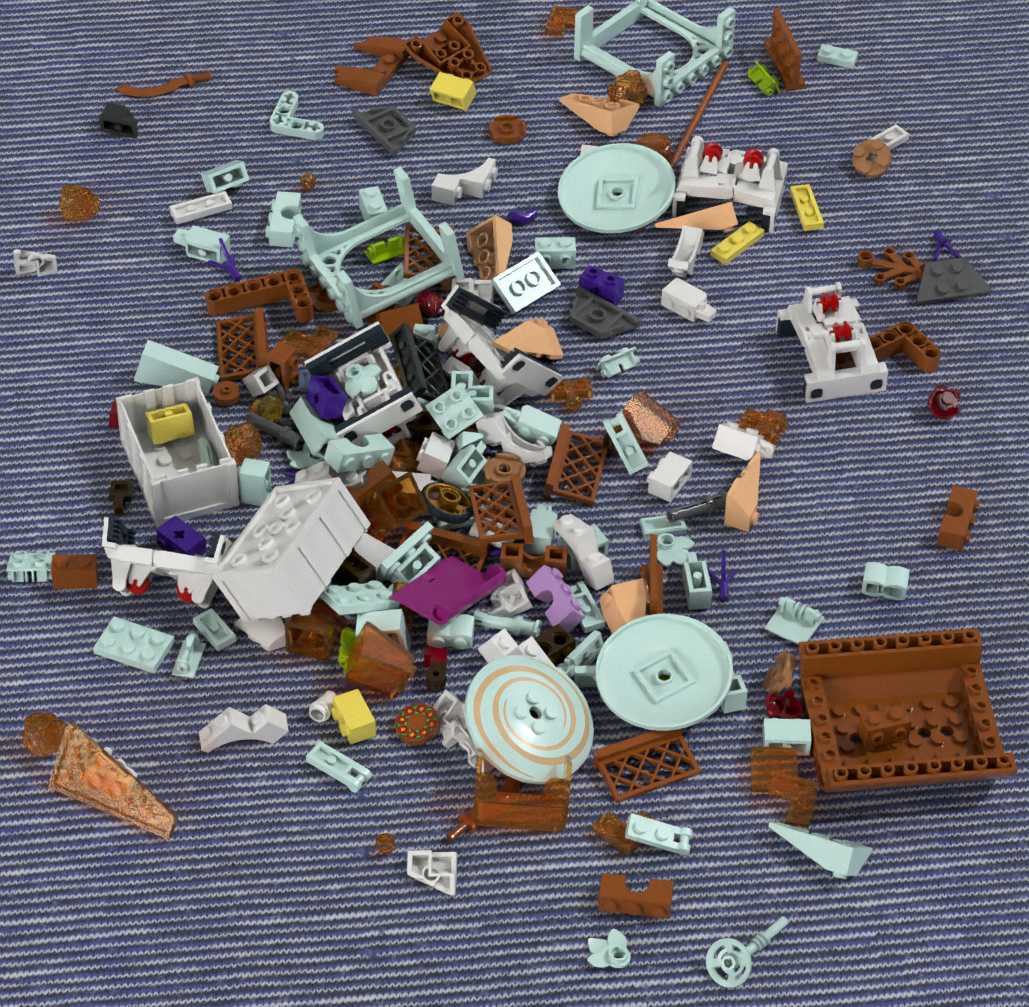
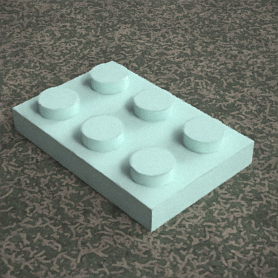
(525, 282)
(403, 552)
(359, 598)
(134, 644)

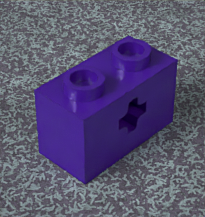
(602, 284)
(326, 397)
(180, 538)

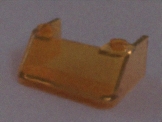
(520, 810)

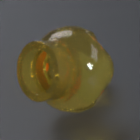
(268, 407)

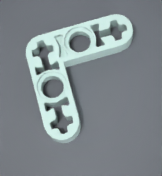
(309, 129)

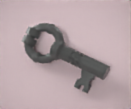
(286, 408)

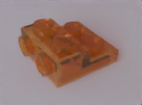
(769, 424)

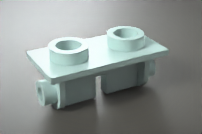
(610, 364)
(189, 657)

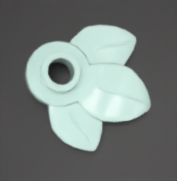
(361, 379)
(302, 459)
(673, 549)
(605, 951)

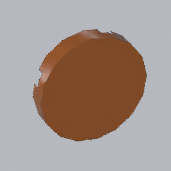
(507, 129)
(320, 299)

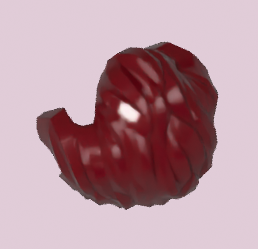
(429, 303)
(943, 402)
(783, 707)

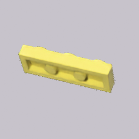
(806, 207)
(737, 243)

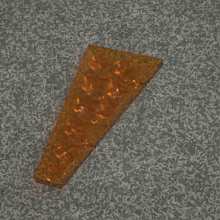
(99, 780)

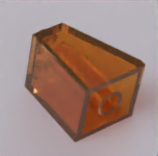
(649, 419)
(395, 504)
(314, 633)
(379, 663)

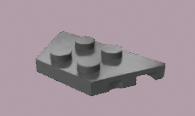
(387, 127)
(950, 281)
(600, 316)

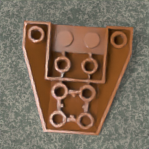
(452, 50)

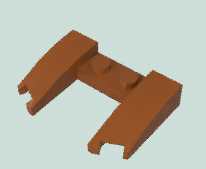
(374, 80)

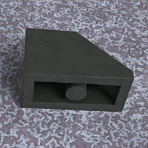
(118, 120)

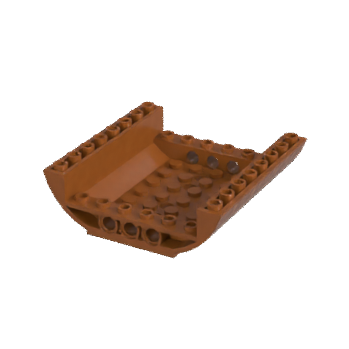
(941, 689)

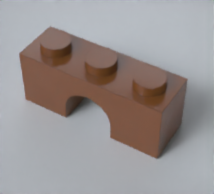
(377, 477)
(955, 530)
(526, 565)
(652, 902)

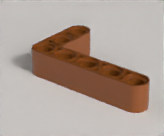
(262, 291)
(899, 338)

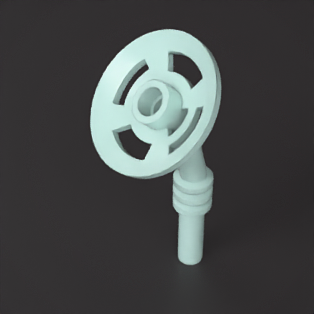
(740, 958)

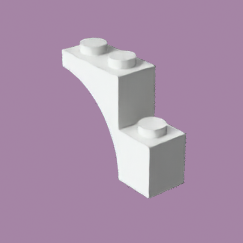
(473, 183)
(685, 255)
(497, 432)
(322, 470)
(582, 541)
(504, 645)
(231, 725)

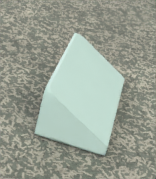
(464, 440)

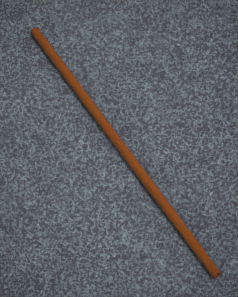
(697, 116)

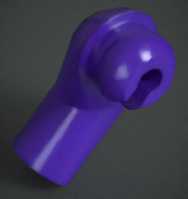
(522, 218)

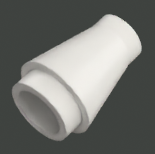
(320, 709)

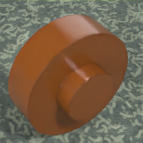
(226, 393)

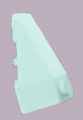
(839, 856)

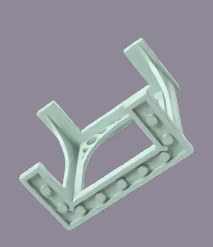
(664, 81)
(361, 303)

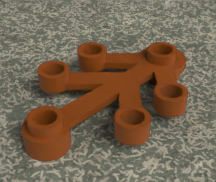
(898, 267)

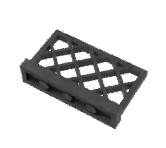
(412, 360)

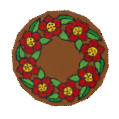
(417, 724)

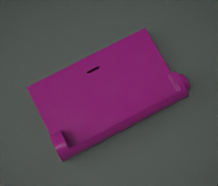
(449, 589)

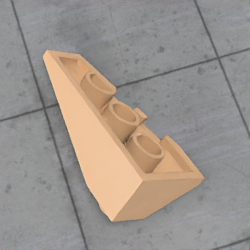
(601, 113)
(714, 218)
(490, 246)
(533, 338)
(743, 497)
(624, 603)

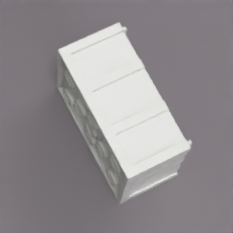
(172, 471)
(290, 549)

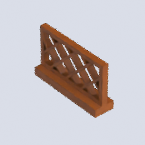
(785, 53)
(410, 251)
(257, 330)
(560, 457)
(517, 508)
(450, 541)
(654, 575)
(635, 748)

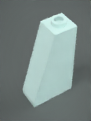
(167, 366)
(312, 427)

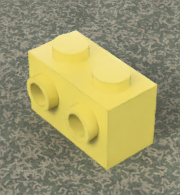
(453, 91)
(170, 423)
(353, 716)

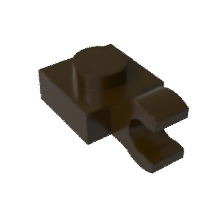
(119, 493)

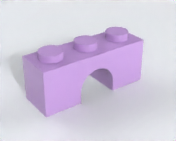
(549, 586)

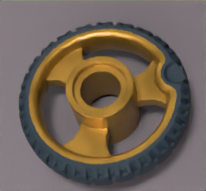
(447, 505)

